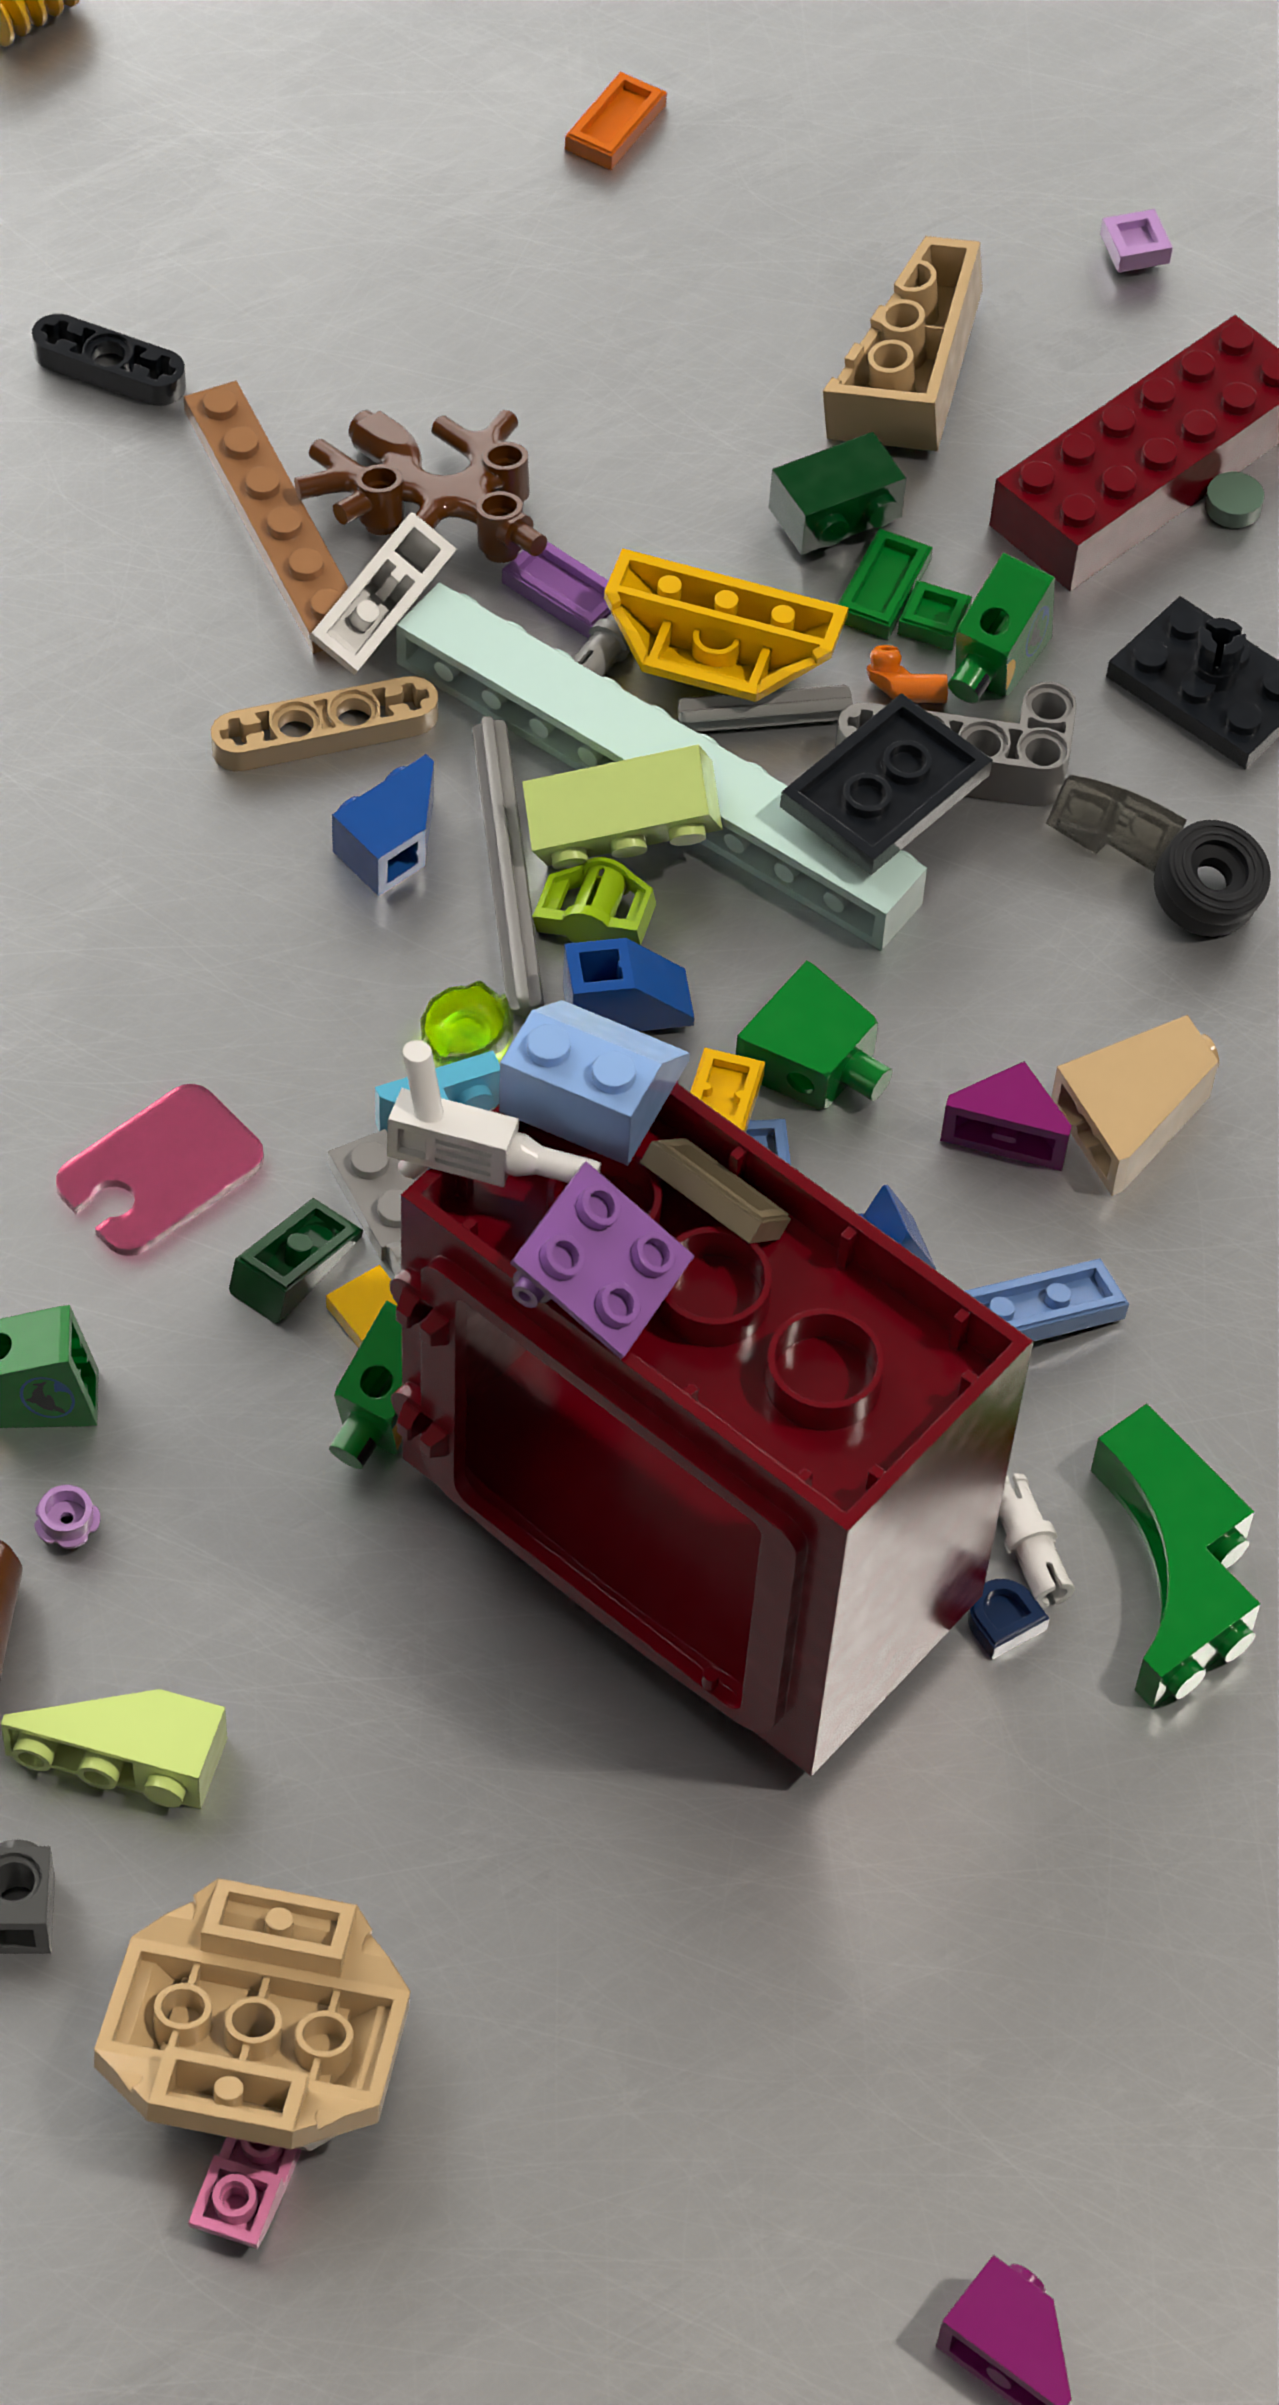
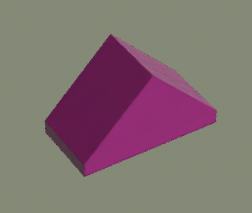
(1008, 1118)

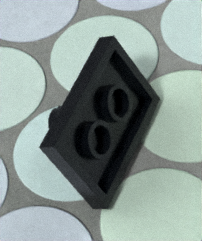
(1204, 680)
(886, 783)

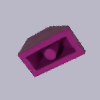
(1008, 2336)

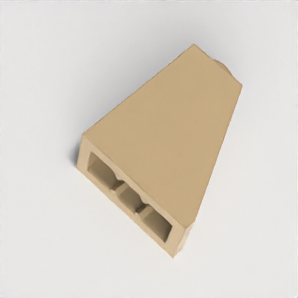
(1135, 1096)

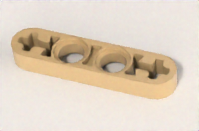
(327, 731)

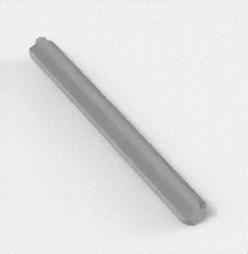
(507, 866)

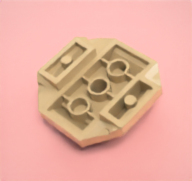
(255, 2018)

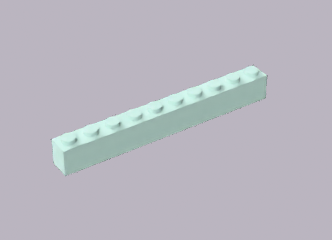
(596, 722)

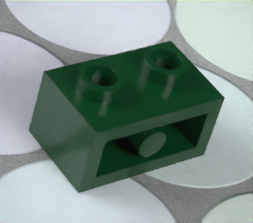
(837, 493)

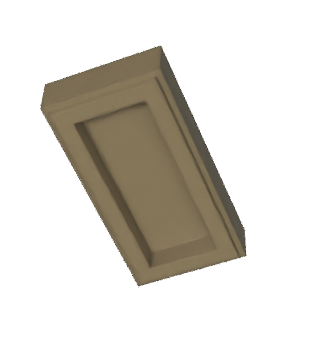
(716, 1190)

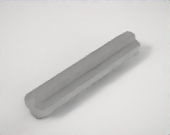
(775, 709)

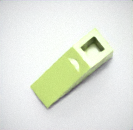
(130, 1741)

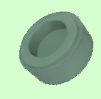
(1234, 499)

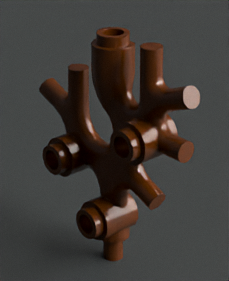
(484, 493)

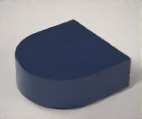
(1005, 1617)

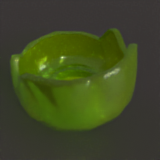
(467, 1023)

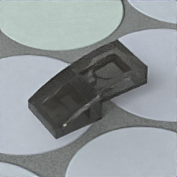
(1105, 814)

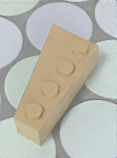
(912, 355)

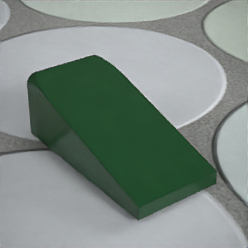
(292, 1259)

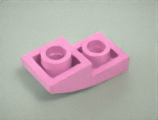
(243, 2190)

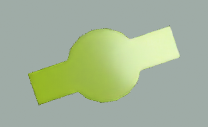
(596, 903)

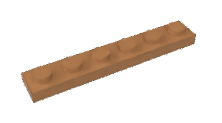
(267, 504)

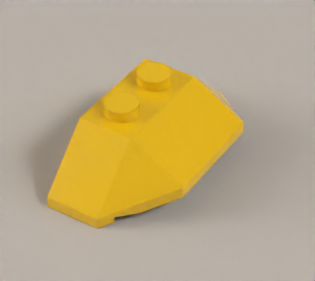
(718, 627)

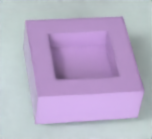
(1136, 240)

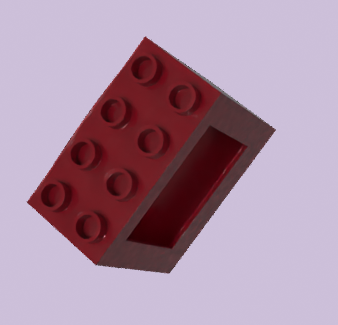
(772, 1476)

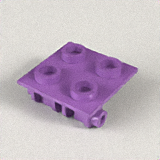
(599, 1261)

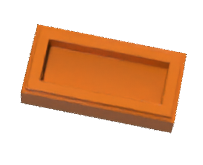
(615, 120)

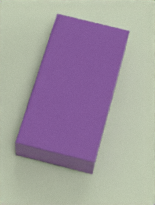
(559, 587)

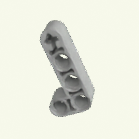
(1026, 755)

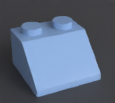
(587, 1079)

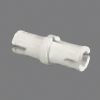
(1032, 1543)

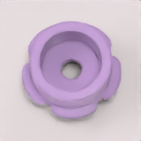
(63, 1502)

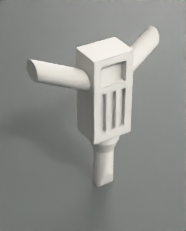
(461, 1137)

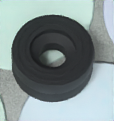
(1234, 856)

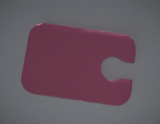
(172, 1161)

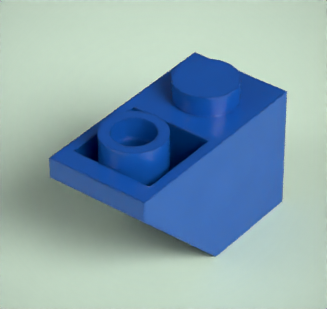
(388, 827)
(627, 984)

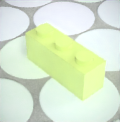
(622, 807)

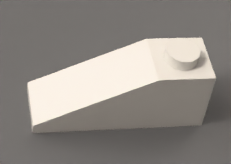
(382, 593)

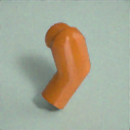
(895, 679)

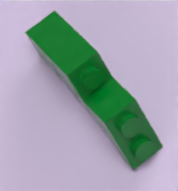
(1193, 1534)

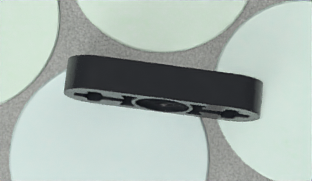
(144, 373)

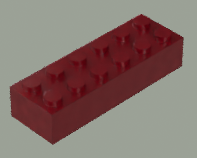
(1143, 455)

